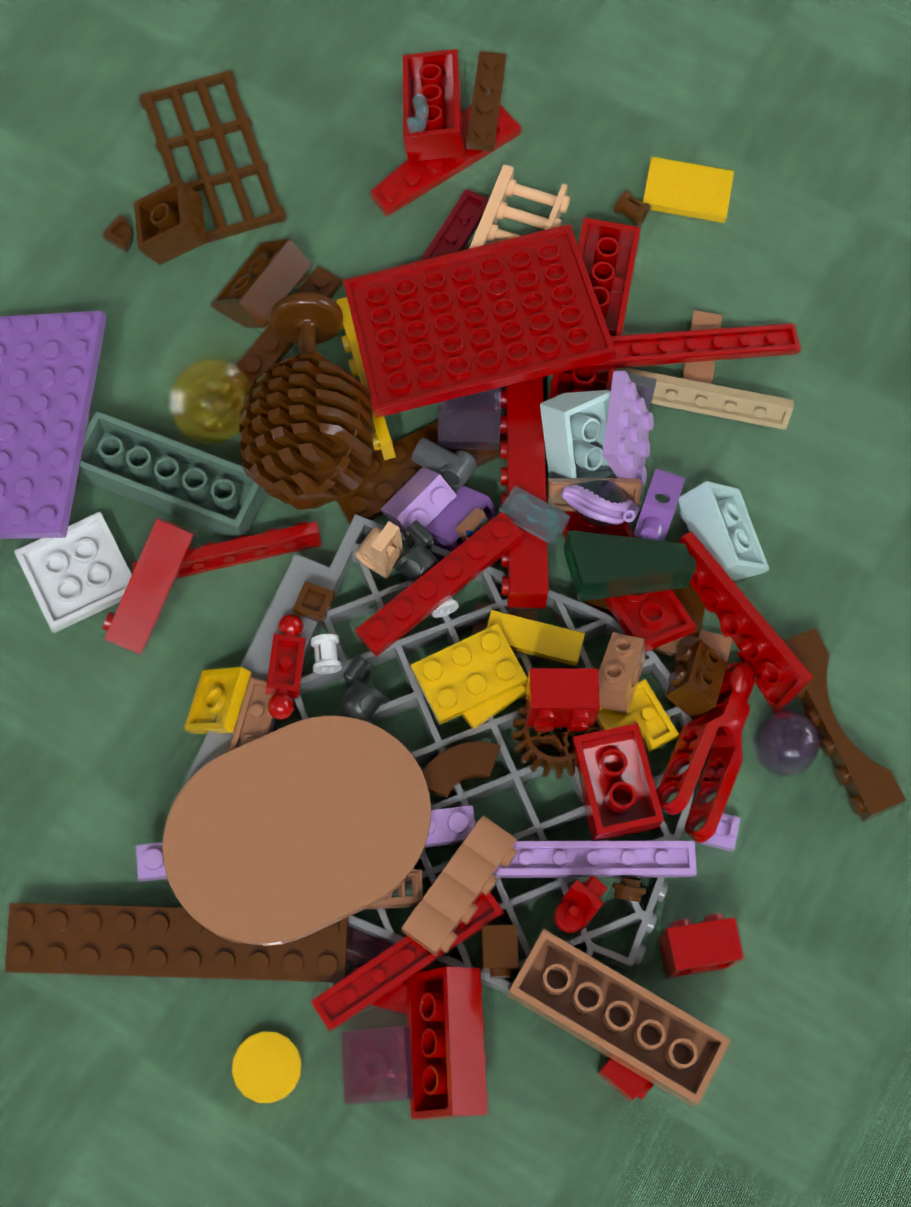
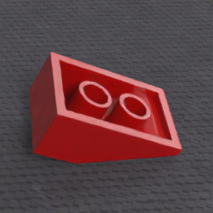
(616, 782)

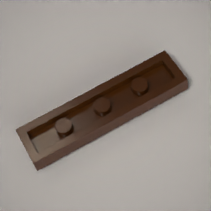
(486, 101)

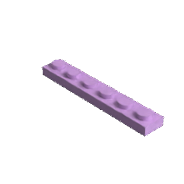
(601, 859)

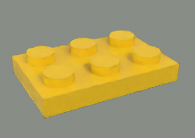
(468, 674)

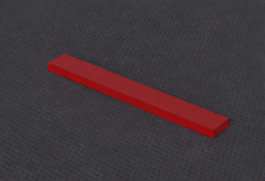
(701, 346)

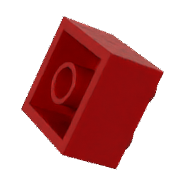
(562, 698)
(700, 946)

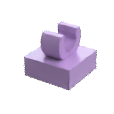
(726, 833)

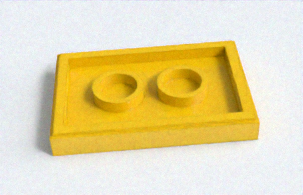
(688, 189)

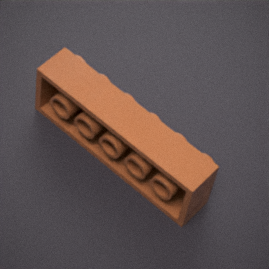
(619, 1018)

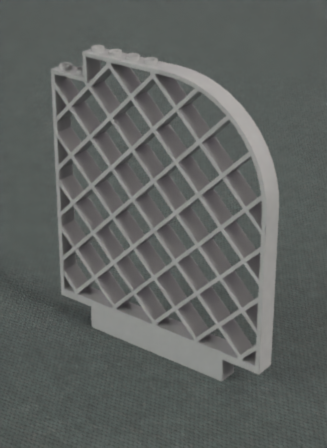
(563, 607)

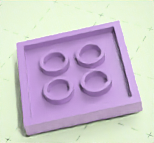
(627, 430)

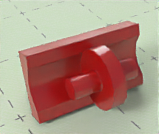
(579, 905)

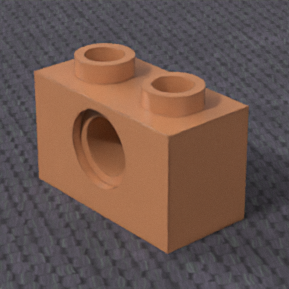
(620, 671)

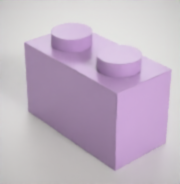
(419, 500)

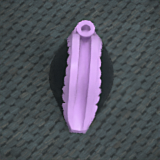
(600, 502)

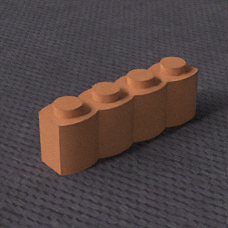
(459, 886)

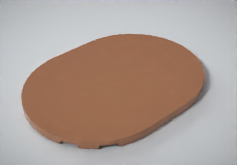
(296, 830)

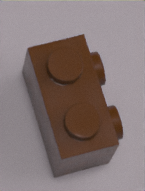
(696, 679)

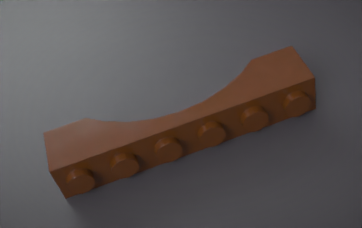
(868, 784)

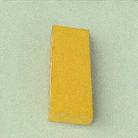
(539, 638)

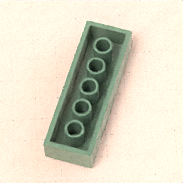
(169, 476)

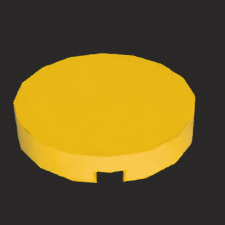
(266, 1067)

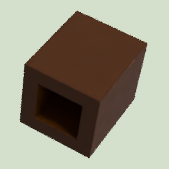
(499, 950)

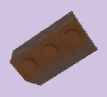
(261, 282)

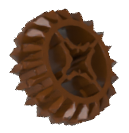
(544, 740)

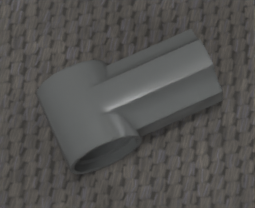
(453, 467)

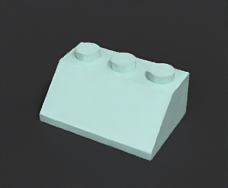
(575, 434)
(724, 527)

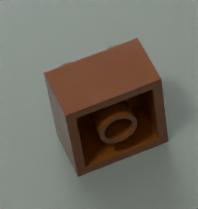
(170, 222)

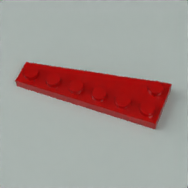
(419, 177)
(777, 668)

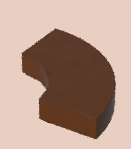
(459, 764)

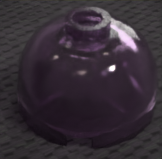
(786, 742)

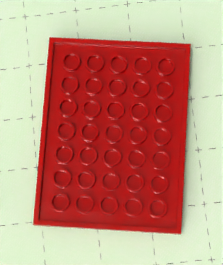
(476, 320)

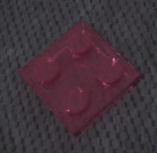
(377, 1065)

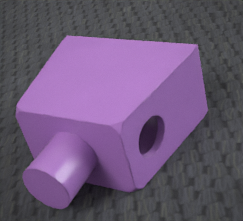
(657, 516)

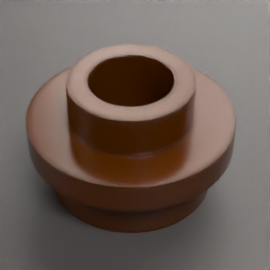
(628, 889)

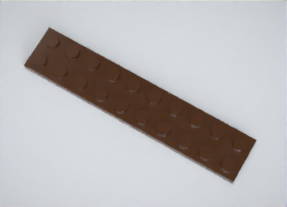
(159, 944)

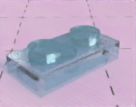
(534, 515)

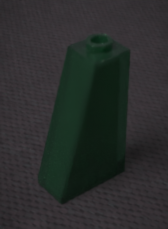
(625, 566)

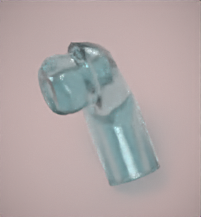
(421, 109)

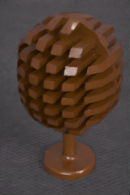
(306, 419)

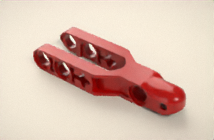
(722, 728)

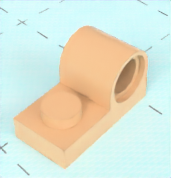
(381, 549)

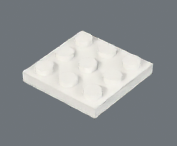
(75, 573)

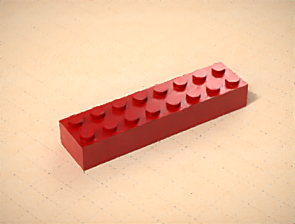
(609, 258)

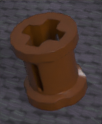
(632, 208)

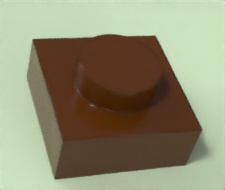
(314, 602)

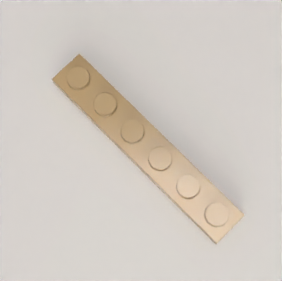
(719, 400)

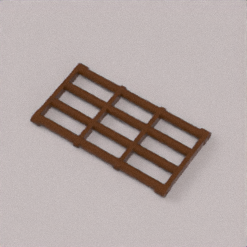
(217, 132)

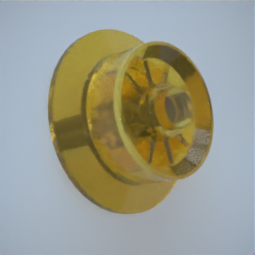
(209, 400)

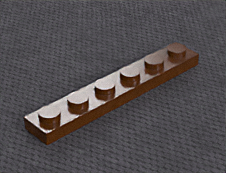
(270, 346)

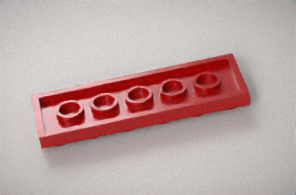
(648, 616)

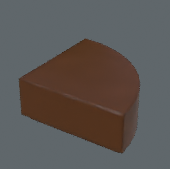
(119, 234)

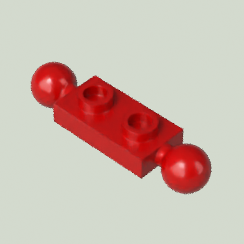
(285, 666)

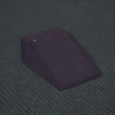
(471, 421)

